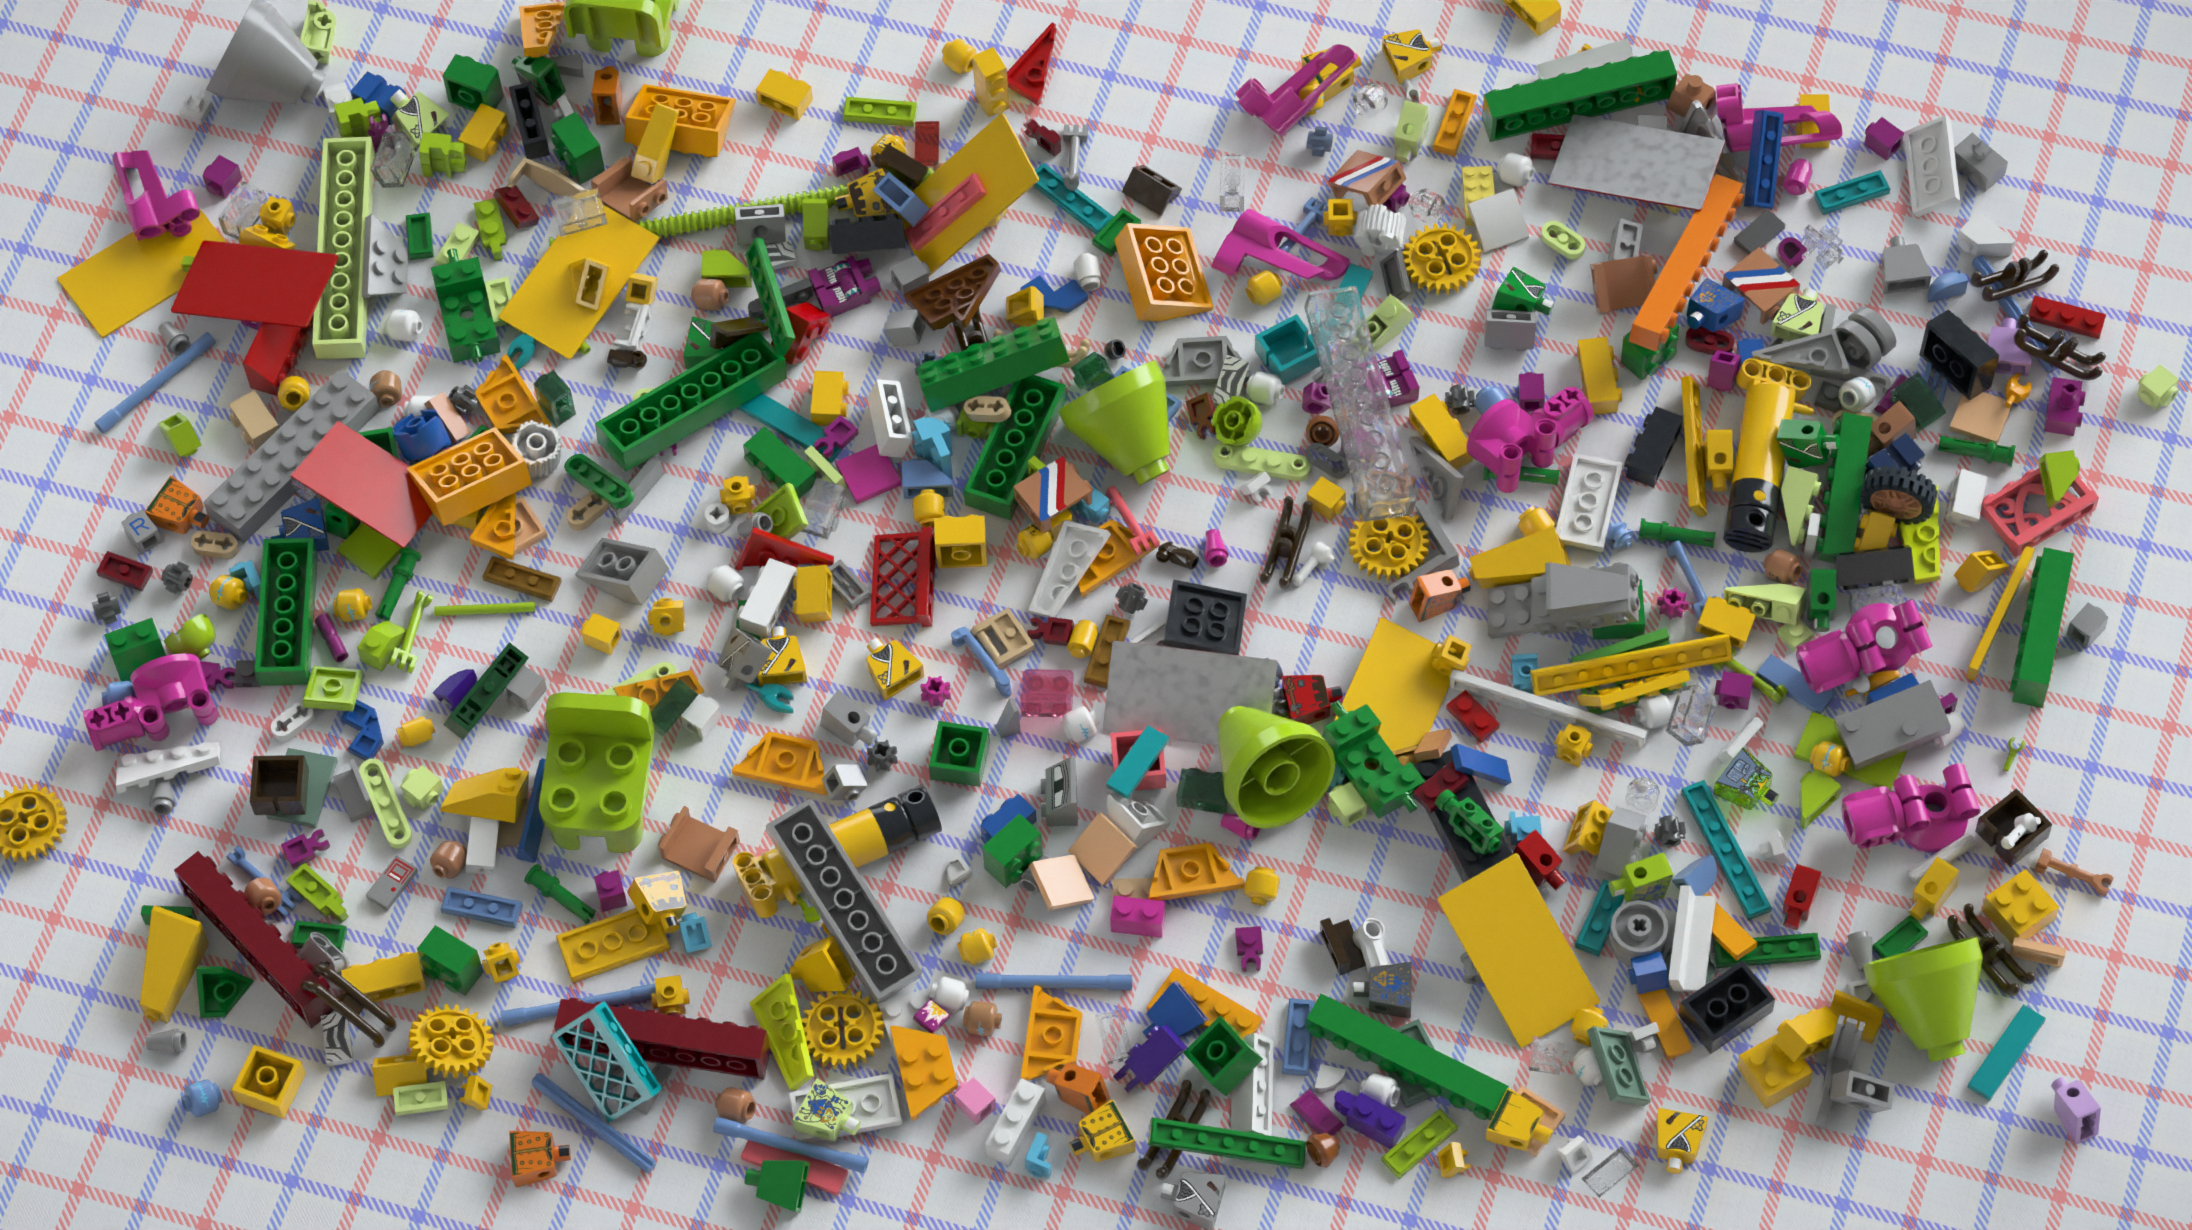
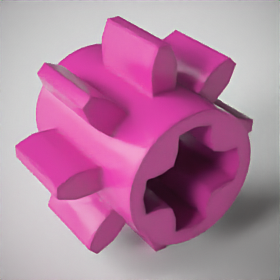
(1669, 609)
(942, 691)

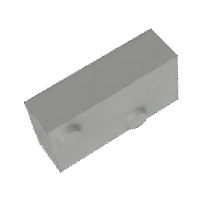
(1892, 725)

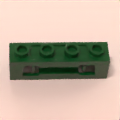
(486, 691)

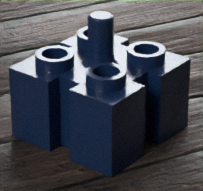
(1900, 453)

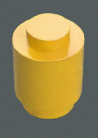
(1082, 639)
(415, 731)

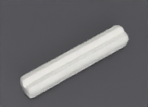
(1948, 854)

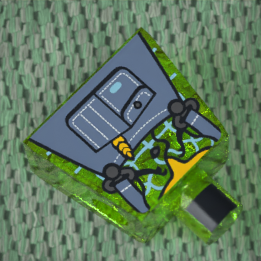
(1746, 782)

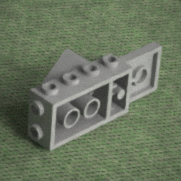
(1565, 601)

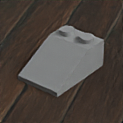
(623, 570)

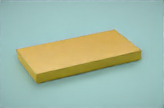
(610, 944)

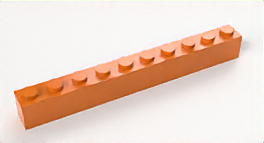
(1686, 264)

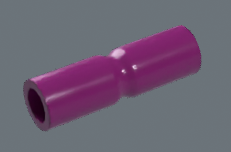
(332, 639)

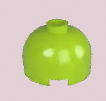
(1237, 421)
(193, 638)

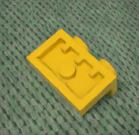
(1588, 828)

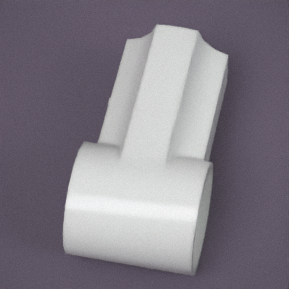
(1369, 940)

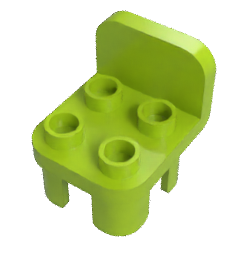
(636, 20)
(596, 769)

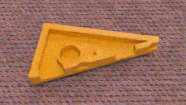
(497, 528)

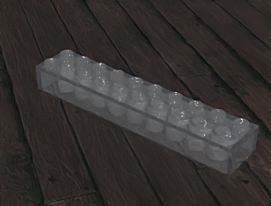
(1360, 404)

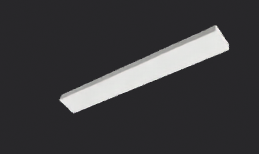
(1548, 708)

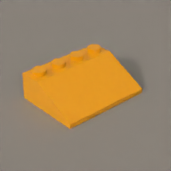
(700, 122)
(1162, 272)
(470, 476)

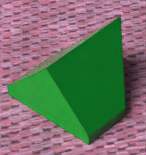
(219, 990)

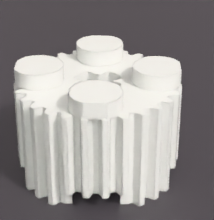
(1379, 230)
(538, 447)

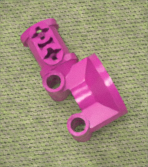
(1508, 433)
(1841, 655)
(159, 689)
(1886, 816)

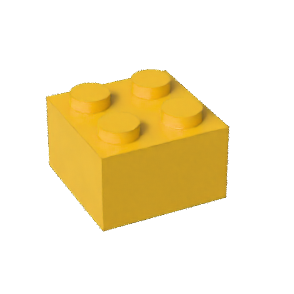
(960, 541)
(2020, 907)
(1772, 1072)
(268, 1081)

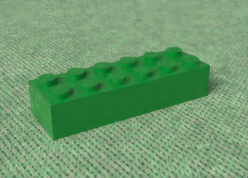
(992, 364)
(1012, 443)
(286, 611)
(2041, 627)

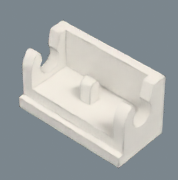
(633, 327)
(1966, 498)
(481, 845)

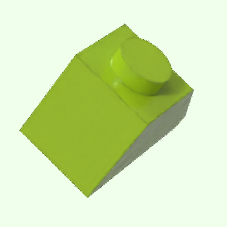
(816, 224)
(725, 267)
(180, 434)
(2057, 474)
(379, 642)
(1815, 795)

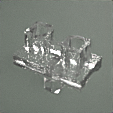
(1830, 252)

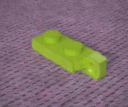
(491, 226)
(317, 892)

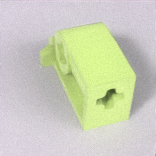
(319, 31)

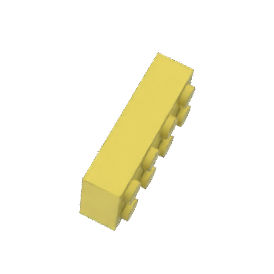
(1476, 185)

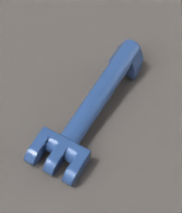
(1312, 214)
(1677, 550)
(1002, 681)
(239, 860)

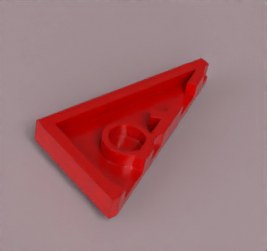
(1030, 70)
(765, 545)

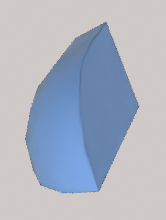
(1947, 286)
(1698, 875)

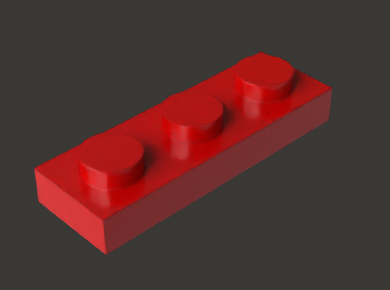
(2067, 317)

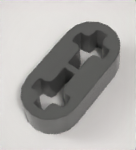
(1324, 466)

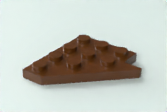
(955, 294)

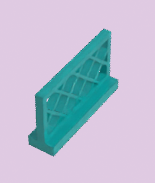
(625, 1056)

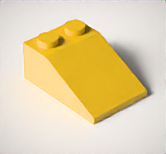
(489, 795)

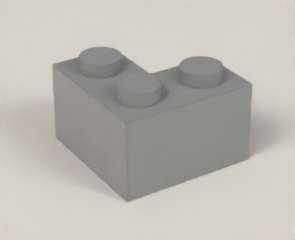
(1622, 834)

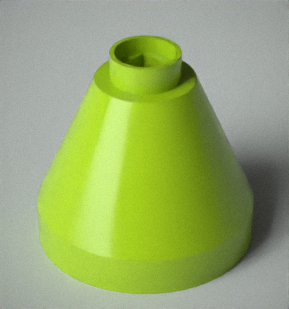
(1125, 422)
(1272, 766)
(1931, 993)

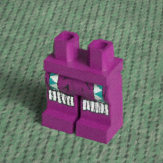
(843, 285)
(1398, 379)

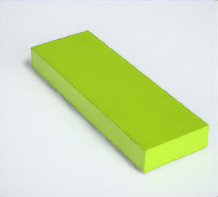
(880, 111)
(1419, 1143)

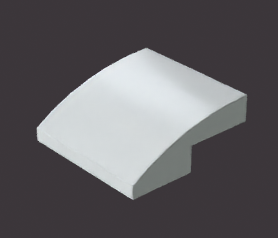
(1498, 220)

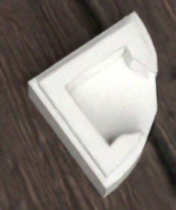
(957, 870)
(1859, 990)
(1329, 1077)

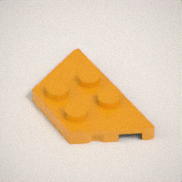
(508, 399)
(1112, 559)
(784, 762)
(1191, 872)
(1051, 1035)
(924, 1067)

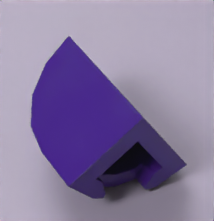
(456, 687)

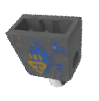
(1387, 989)

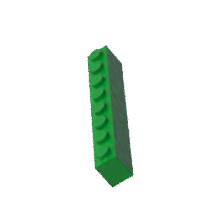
(1405, 1057)

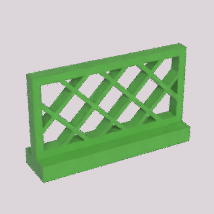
(1649, 640)

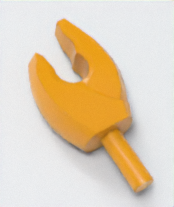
(2015, 392)
(1876, 681)

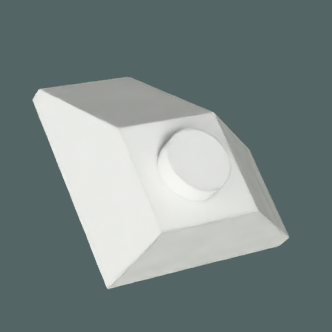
(1136, 820)

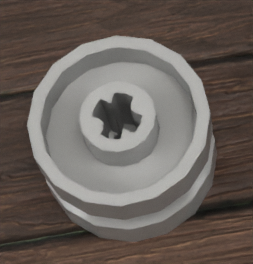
(1865, 338)
(1637, 930)

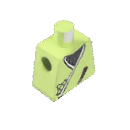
(417, 115)
(1410, 130)
(1798, 316)

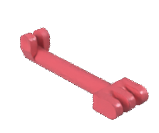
(1141, 538)

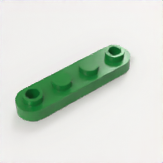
(599, 481)

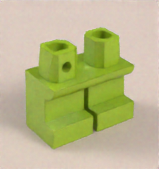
(354, 117)
(441, 155)

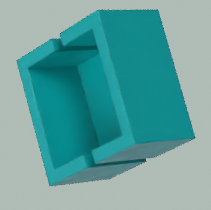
(1285, 349)

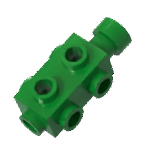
(1478, 825)

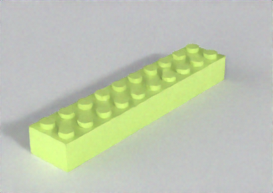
(344, 204)

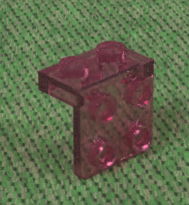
(1046, 693)

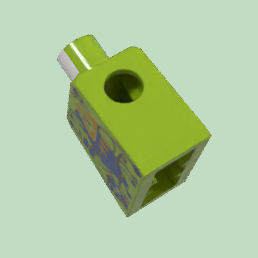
(1643, 879)

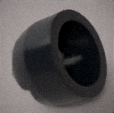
(1115, 352)

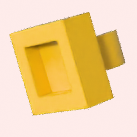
(476, 1093)
(1452, 1160)

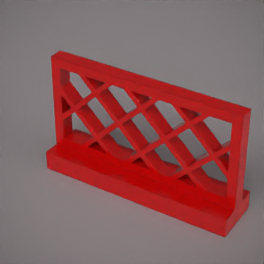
(924, 578)

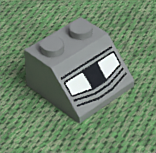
(1061, 794)

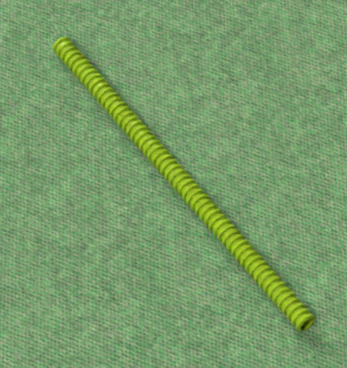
(726, 215)

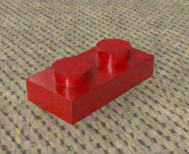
(1473, 716)

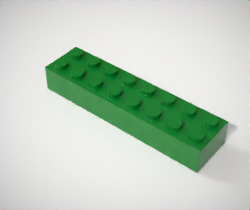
(1584, 93)
(690, 401)

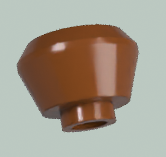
(1323, 436)
(1322, 1149)

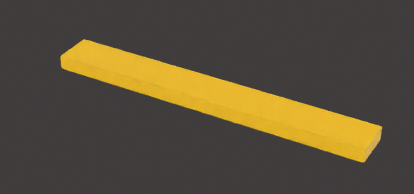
(1631, 665)

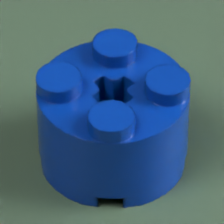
(421, 435)

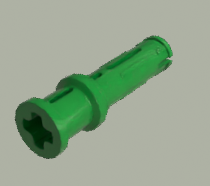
(1989, 451)
(1552, 476)
(1663, 532)
(401, 574)
(551, 887)

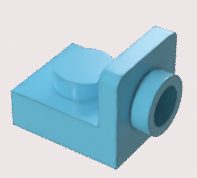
(246, 572)
(1521, 827)
(694, 932)
(1037, 1155)

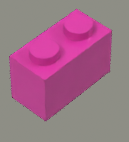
(1137, 916)

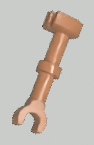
(2073, 871)

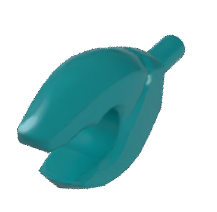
(524, 344)
(770, 693)

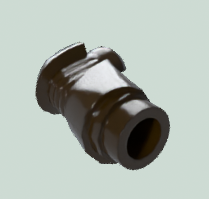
(624, 358)
(1179, 556)

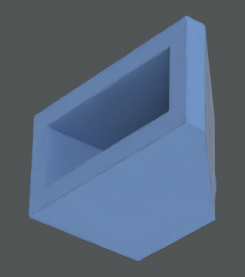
(901, 199)
(922, 475)

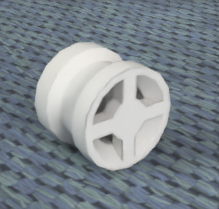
(721, 522)

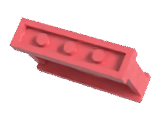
(2028, 535)

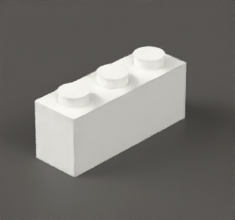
(889, 418)
(767, 598)
(1015, 1122)

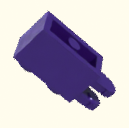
(1151, 1057)
(1371, 1118)

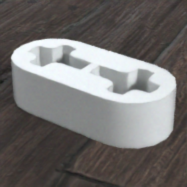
(293, 722)

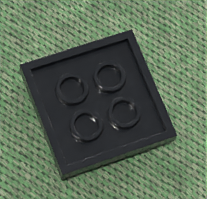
(1204, 618)

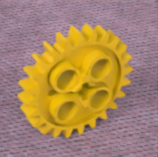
(1461, 251)
(1382, 561)
(36, 838)
(865, 1026)
(451, 1041)

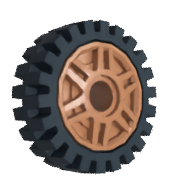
(1899, 494)

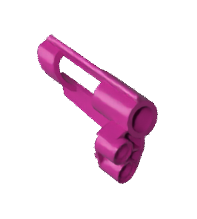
(1283, 106)
(1738, 122)
(153, 211)
(1260, 238)

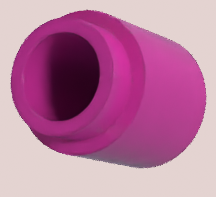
(1798, 177)

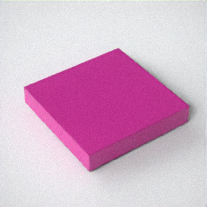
(868, 474)

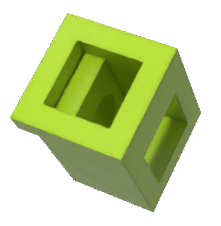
(971, 428)

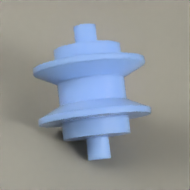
(1620, 535)

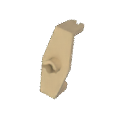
(548, 178)

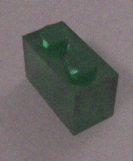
(554, 398)
(1919, 401)
(672, 706)
(1201, 791)

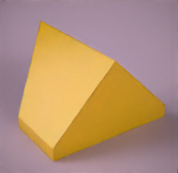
(590, 281)
(1025, 307)

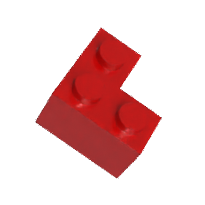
(807, 324)

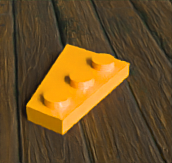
(653, 690)

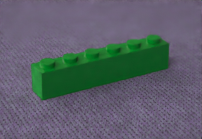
(1845, 486)

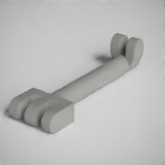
(1071, 178)

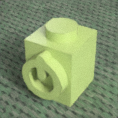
(2158, 387)
(421, 788)
(1347, 804)

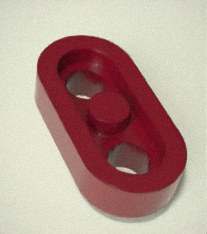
(1709, 340)

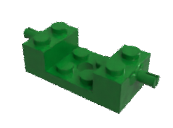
(459, 290)
(1357, 741)

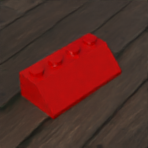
(273, 355)

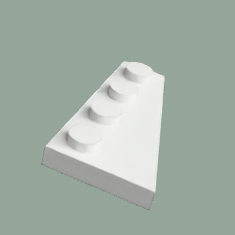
(1068, 562)
(166, 763)

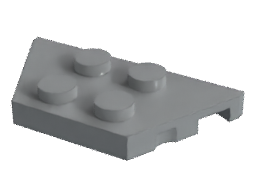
(383, 261)
(1198, 361)

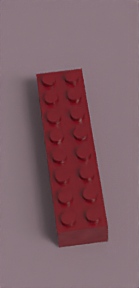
(252, 936)
(678, 1039)

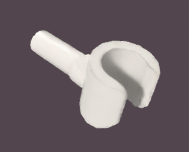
(1411, 91)

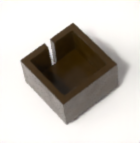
(279, 784)
(2000, 821)

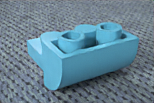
(933, 443)

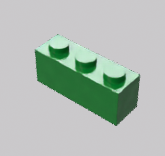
(778, 462)

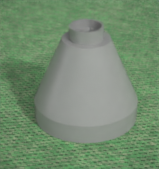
(266, 61)

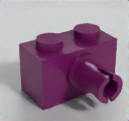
(2063, 406)

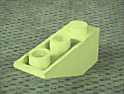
(1388, 321)
(1797, 494)
(1771, 601)

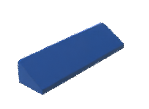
(1763, 159)
(533, 823)

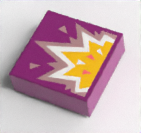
(931, 1016)

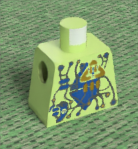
(825, 1113)

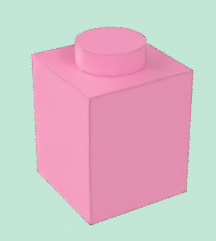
(974, 1100)

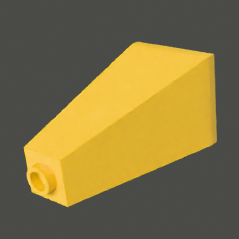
(1518, 560)
(171, 959)

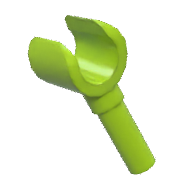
(2012, 753)
(809, 913)

